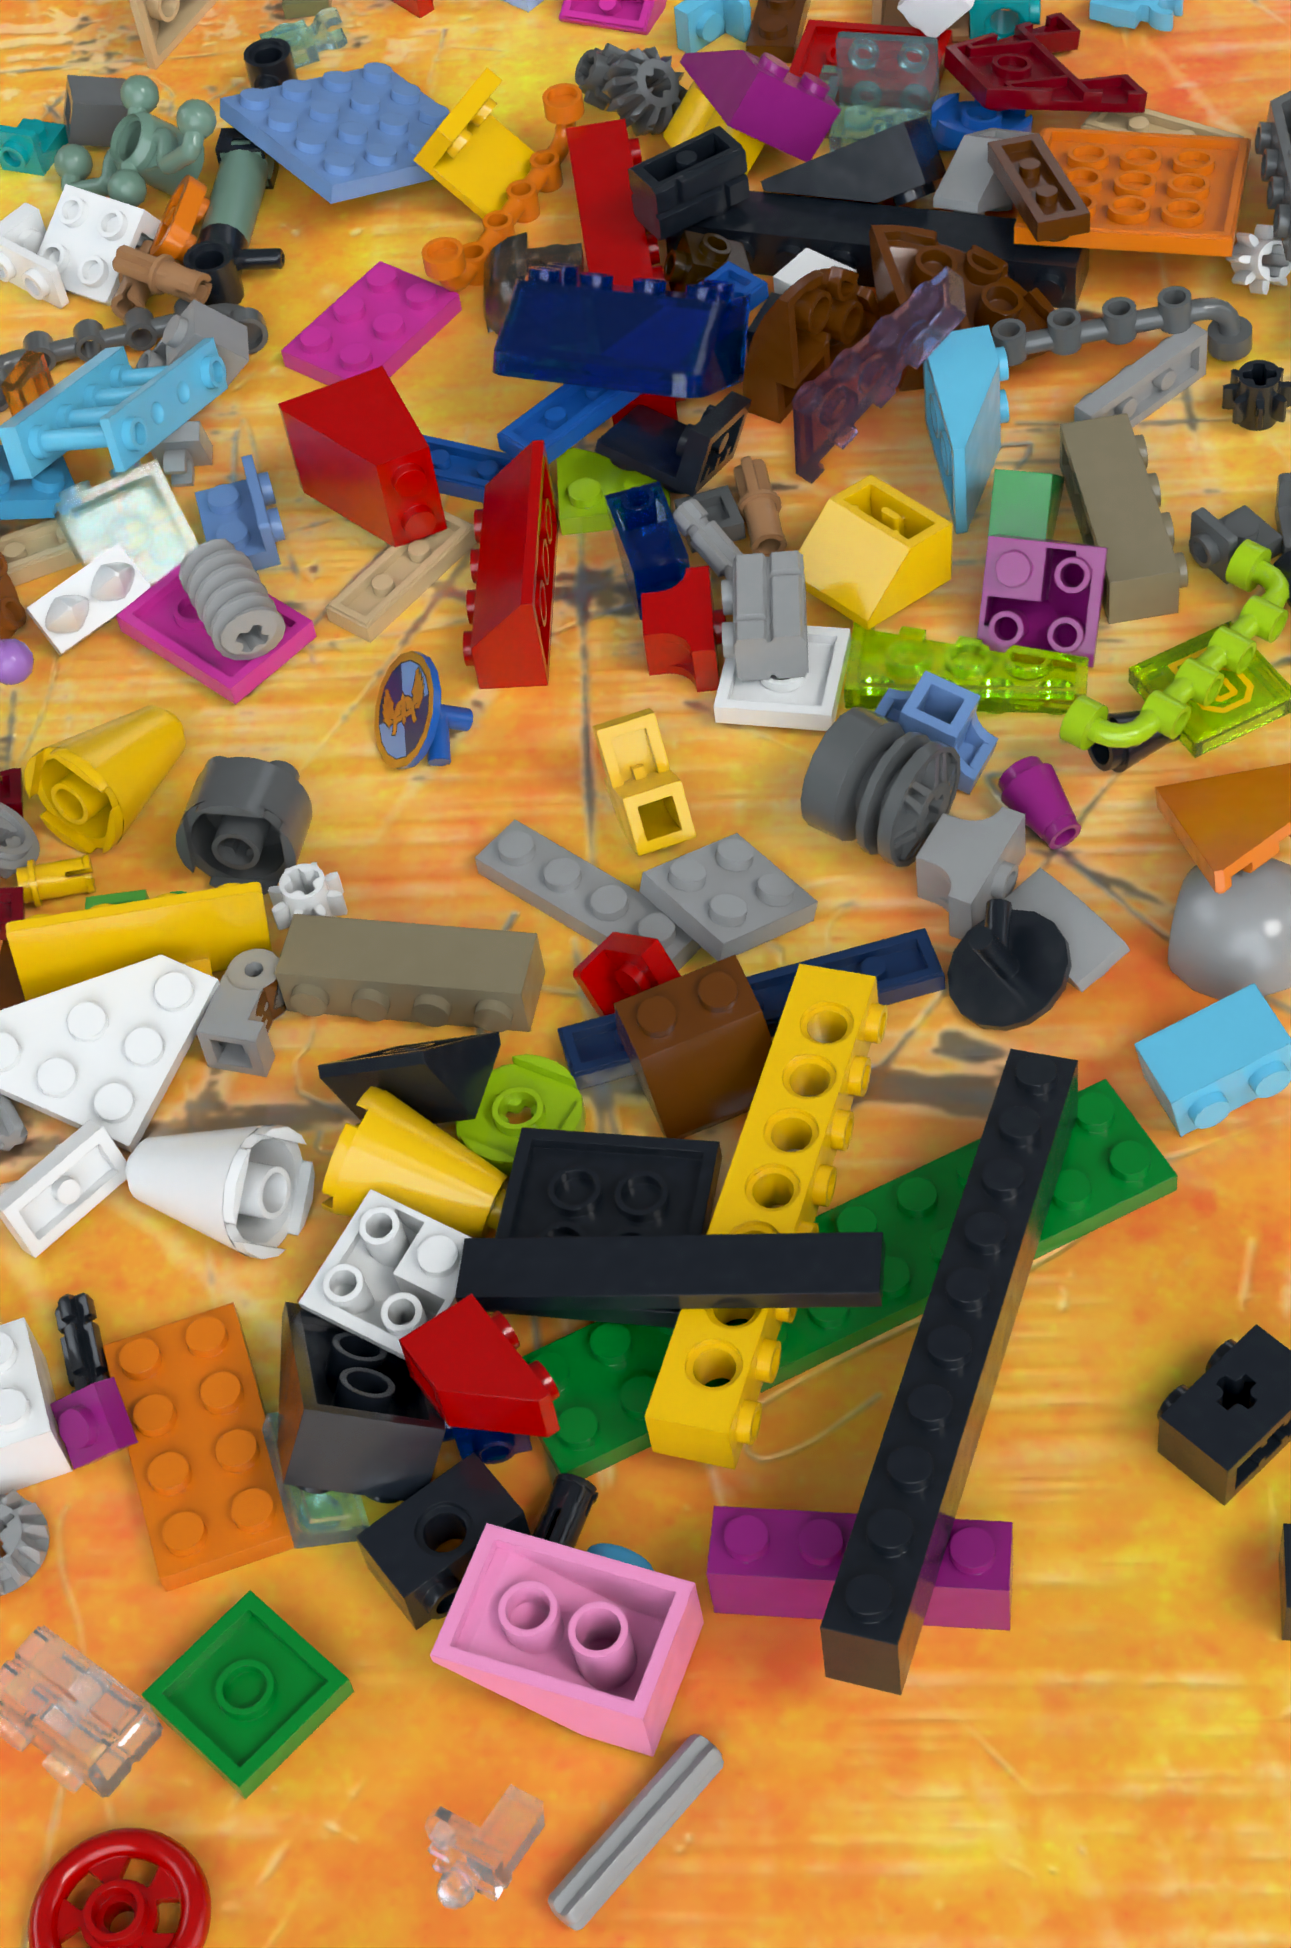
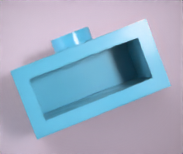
(1217, 1060)

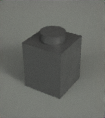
(92, 109)

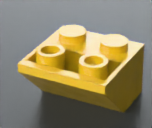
(875, 552)

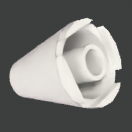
(228, 1184)

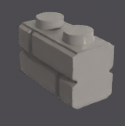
(767, 614)

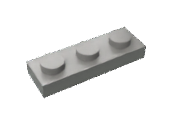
(1150, 380)

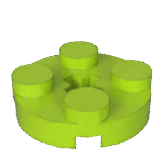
(529, 1083)

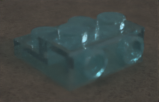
(128, 510)

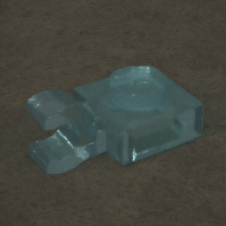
(310, 40)

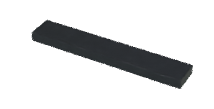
(674, 1271)

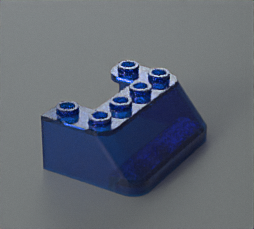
(621, 335)

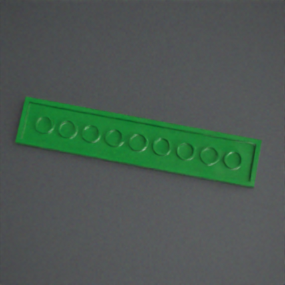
(612, 1367)

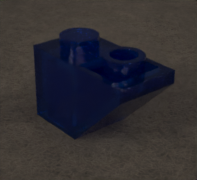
(647, 540)

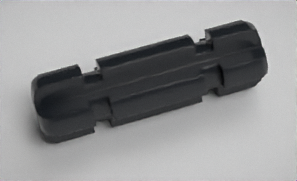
(81, 1340)

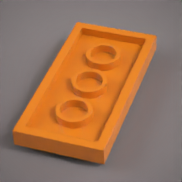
(199, 1446)

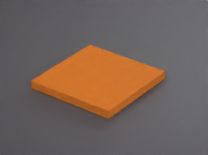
(1151, 190)

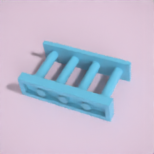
(113, 409)

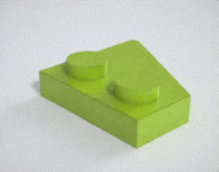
(582, 484)

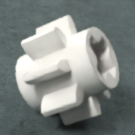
(1259, 260)
(306, 892)

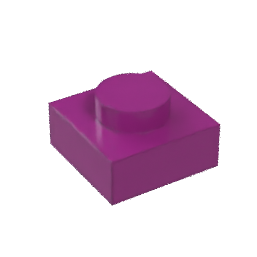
(93, 1423)

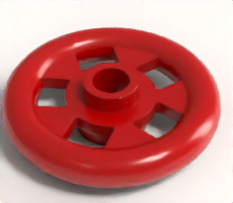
(107, 1859)

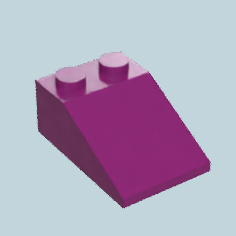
(765, 99)

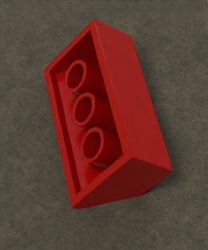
(514, 575)

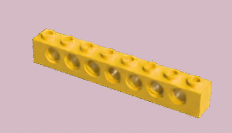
(814, 1052)

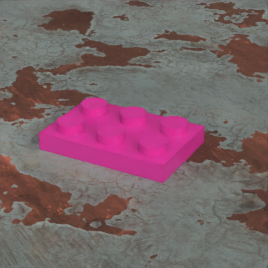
(372, 325)
(171, 628)

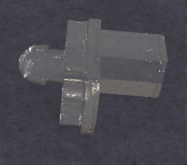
(485, 1855)

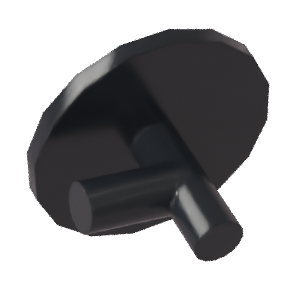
(1009, 968)

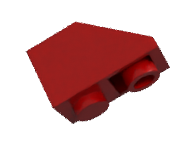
(477, 1376)

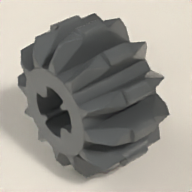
(644, 90)

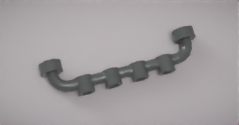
(139, 332)
(1227, 334)

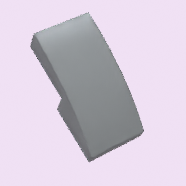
(1091, 941)

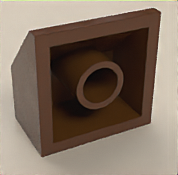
(696, 1046)

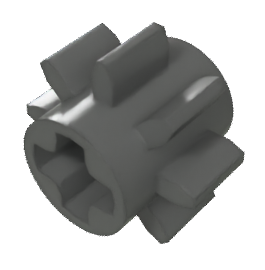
(592, 73)

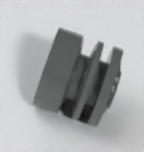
(879, 785)

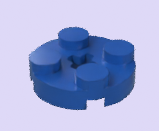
(954, 119)

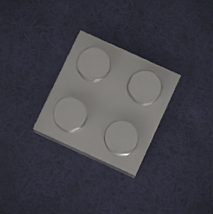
(728, 897)

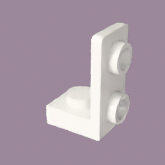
(19, 263)

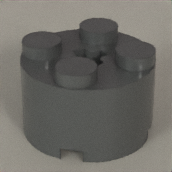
(244, 821)

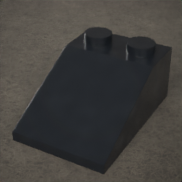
(880, 167)
(351, 1414)

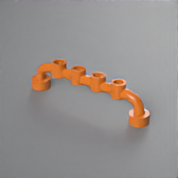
(463, 265)

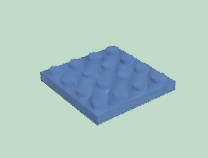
(341, 130)

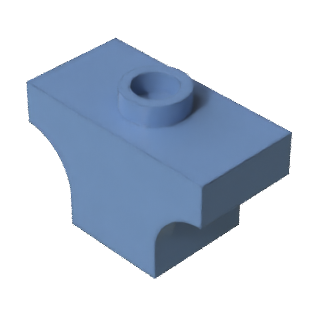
(944, 715)

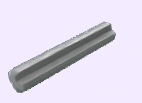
(635, 1832)

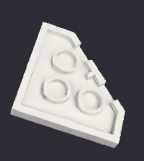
(104, 1045)

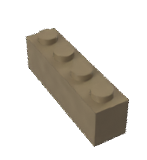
(1120, 510)
(411, 972)

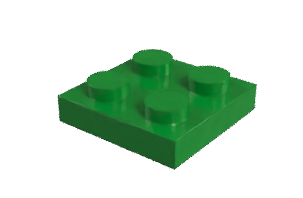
(248, 1693)

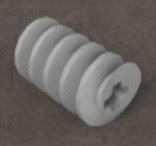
(231, 600)

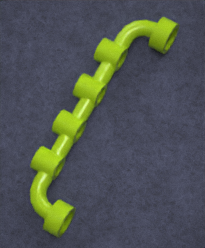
(1199, 678)

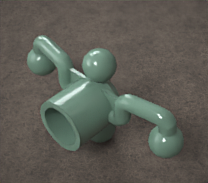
(142, 148)

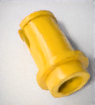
(53, 880)

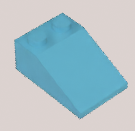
(965, 415)

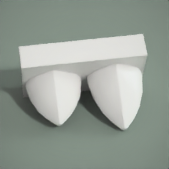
(88, 599)
(62, 1188)

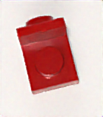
(623, 968)

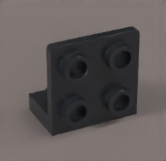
(674, 452)

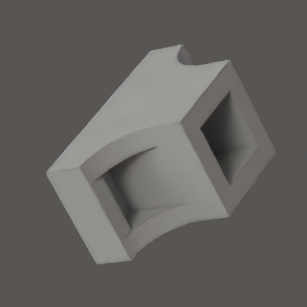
(970, 864)

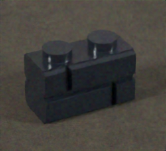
(689, 183)

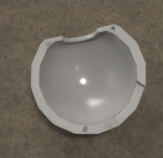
(1234, 936)

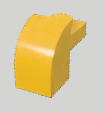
(641, 785)

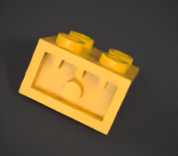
(475, 152)

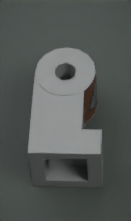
(241, 1015)

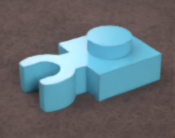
(1130, 12)

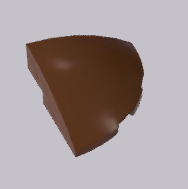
(913, 255)
(804, 336)

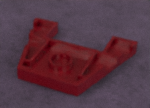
(1027, 76)

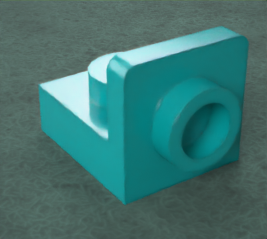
(31, 146)

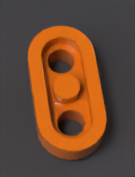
(182, 212)

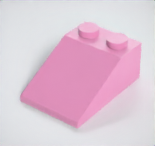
(572, 1636)

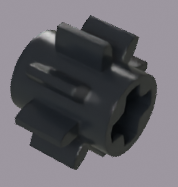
(1257, 395)

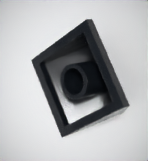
(434, 1078)

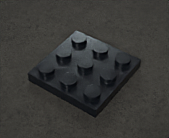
(609, 1187)

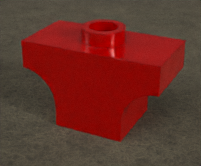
(684, 630)

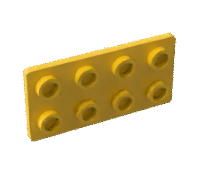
(193, 928)

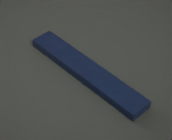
(902, 966)

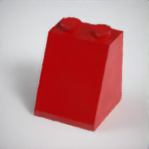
(365, 457)

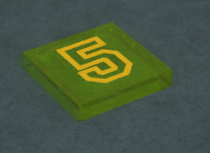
(1240, 707)

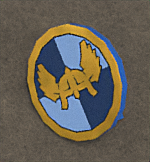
(411, 714)

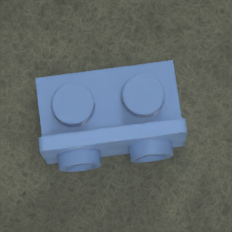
(241, 516)

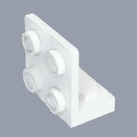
(86, 237)

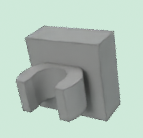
(182, 451)

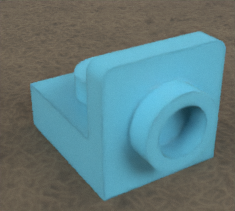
(706, 20)

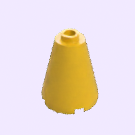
(104, 776)
(415, 1165)

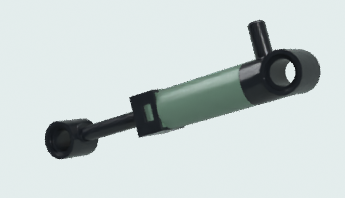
(239, 189)

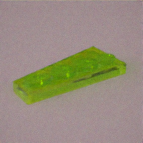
(1007, 682)

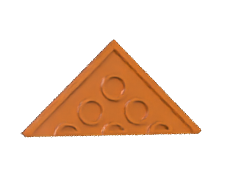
(1230, 819)

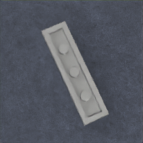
(577, 891)

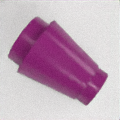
(1037, 793)

